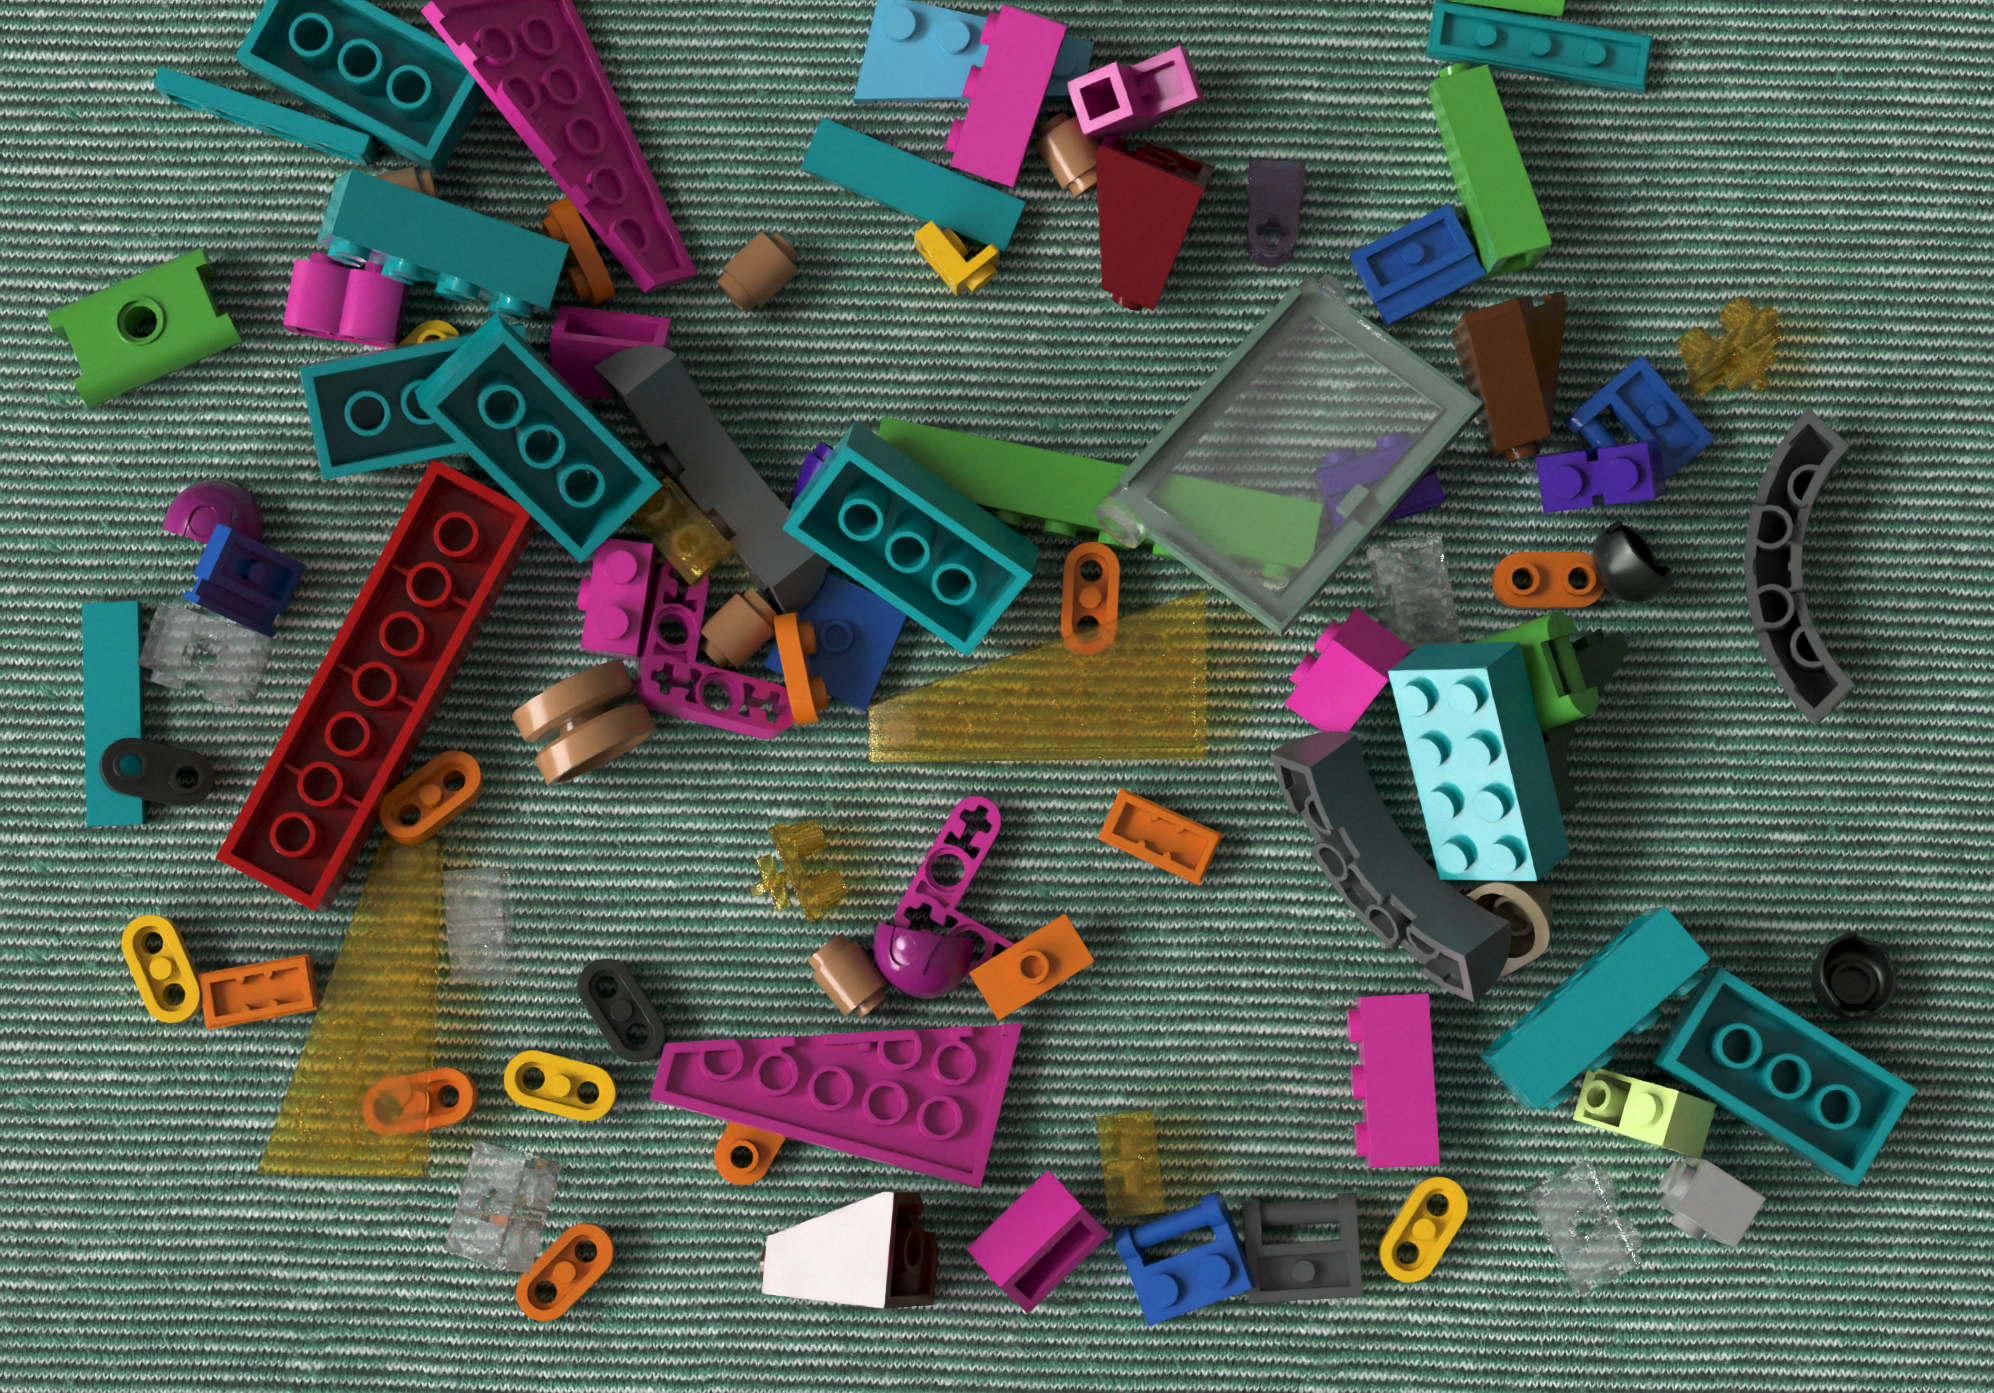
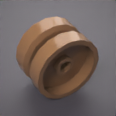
(581, 715)

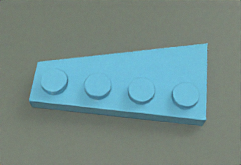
(928, 51)

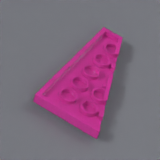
(558, 99)
(880, 1095)

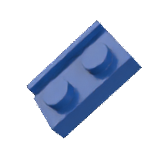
(1417, 265)
(244, 580)

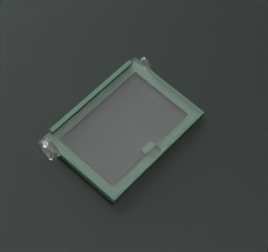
(1290, 454)

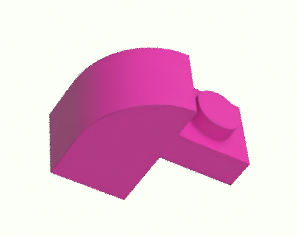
(1134, 97)

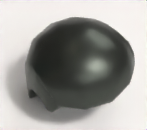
(1628, 565)
(1854, 977)

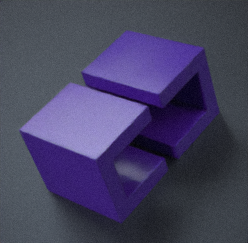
(1619, 475)

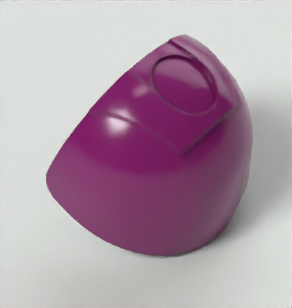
(211, 502)
(921, 962)

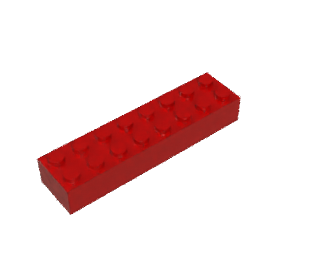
(378, 687)

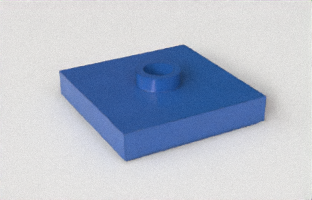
(853, 640)

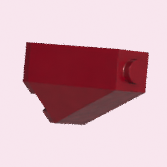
(1144, 216)

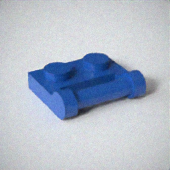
(1648, 412)
(1192, 1276)

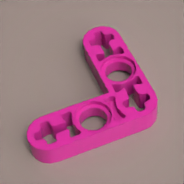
(680, 667)
(946, 899)

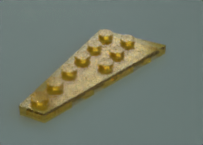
(1091, 695)
(368, 1059)

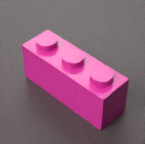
(1006, 93)
(1394, 1081)

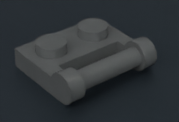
(1306, 1267)

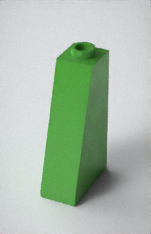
(1488, 171)

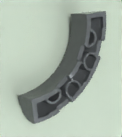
(712, 471)
(1774, 566)
(1382, 871)

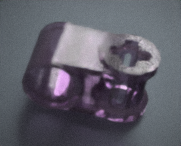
(1275, 203)

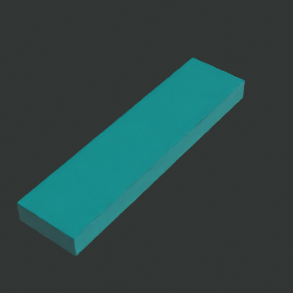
(1539, 47)
(266, 116)
(912, 185)
(112, 704)

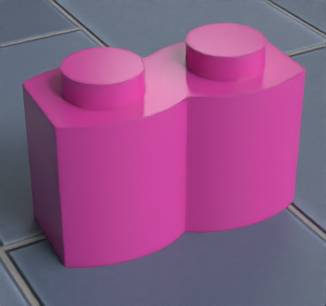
(345, 302)

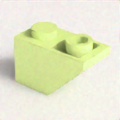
(1645, 1112)

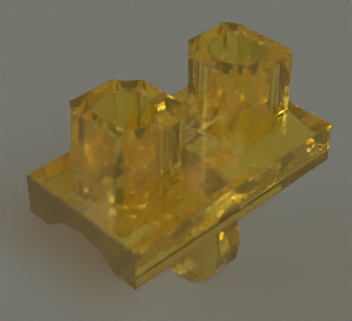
(1736, 356)
(682, 532)
(813, 894)
(1130, 1163)

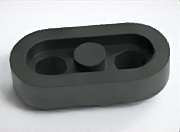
(157, 772)
(617, 1014)

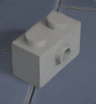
(1708, 1201)

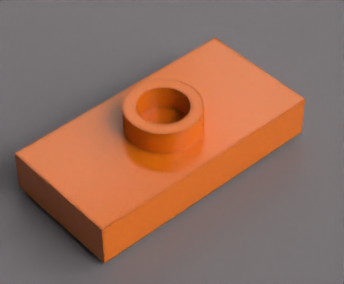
(1160, 836)
(1031, 967)
(259, 991)

